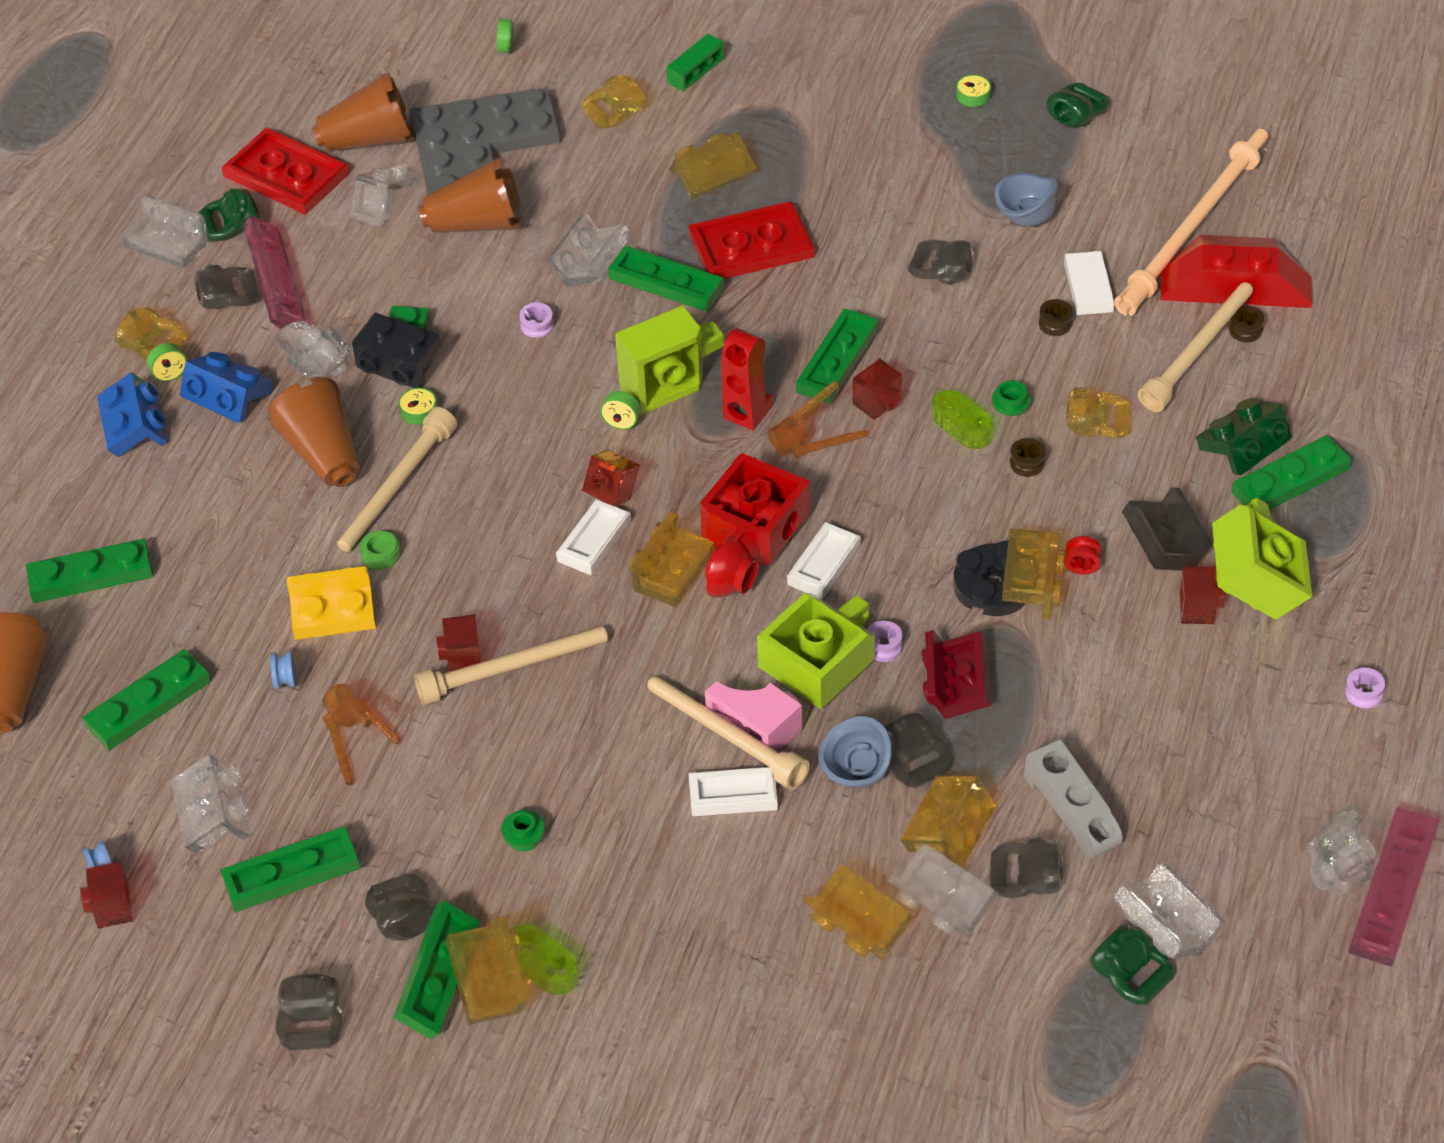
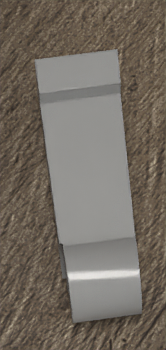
(1073, 798)

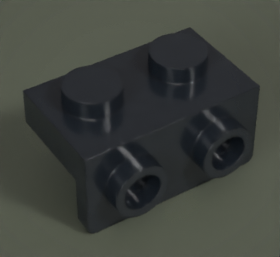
(395, 350)

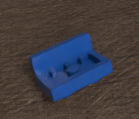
(223, 385)
(131, 413)

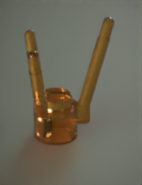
(791, 432)
(347, 710)

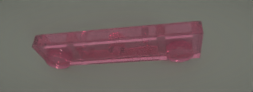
(274, 272)
(1393, 887)

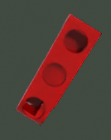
(744, 379)

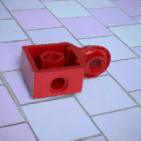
(750, 521)

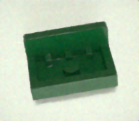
(1247, 434)

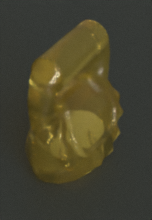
(620, 95)
(142, 328)
(1088, 413)

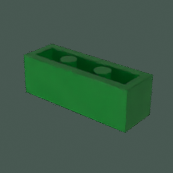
(695, 62)

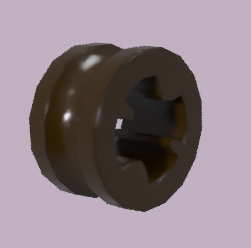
(1057, 308)
(1247, 324)
(1027, 466)

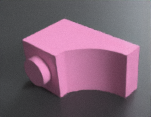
(763, 713)

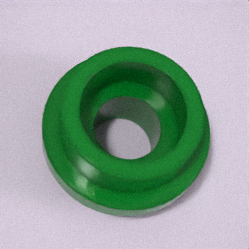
(1011, 398)
(524, 839)

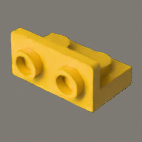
(331, 602)

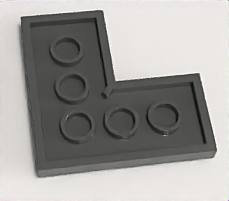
(466, 133)

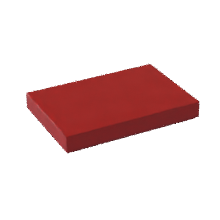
(285, 170)
(751, 240)

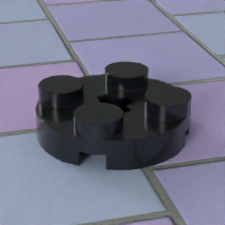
(969, 581)

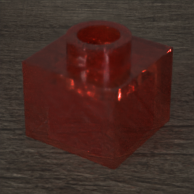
(877, 389)
(610, 477)
(1199, 595)
(459, 642)
(107, 895)

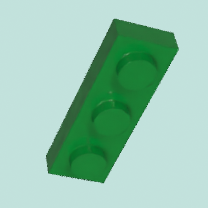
(666, 278)
(837, 354)
(1293, 473)
(88, 570)
(146, 699)
(290, 869)
(432, 974)

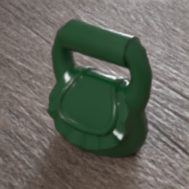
(1076, 104)
(235, 209)
(1123, 956)

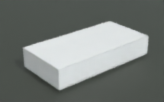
(1088, 283)
(593, 537)
(823, 560)
(732, 791)

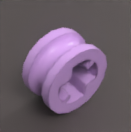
(542, 313)
(893, 633)
(1372, 679)

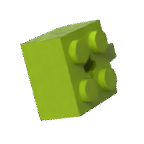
(664, 357)
(1260, 560)
(817, 647)

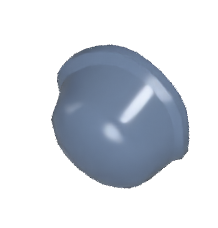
(1026, 198)
(856, 752)

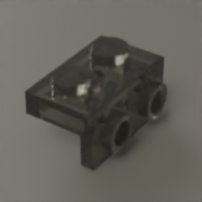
(1168, 531)

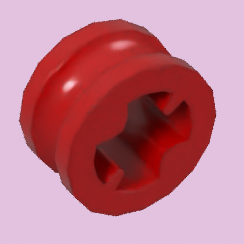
(1083, 555)

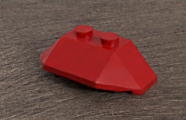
(1217, 265)

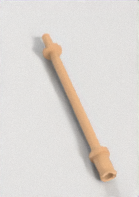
(1143, 283)

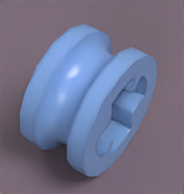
(283, 669)
(96, 856)

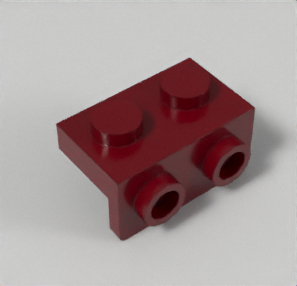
(957, 673)

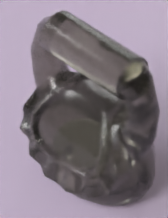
(950, 264)
(216, 287)
(911, 738)
(1038, 868)
(403, 914)
(309, 999)

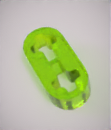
(958, 422)
(546, 952)

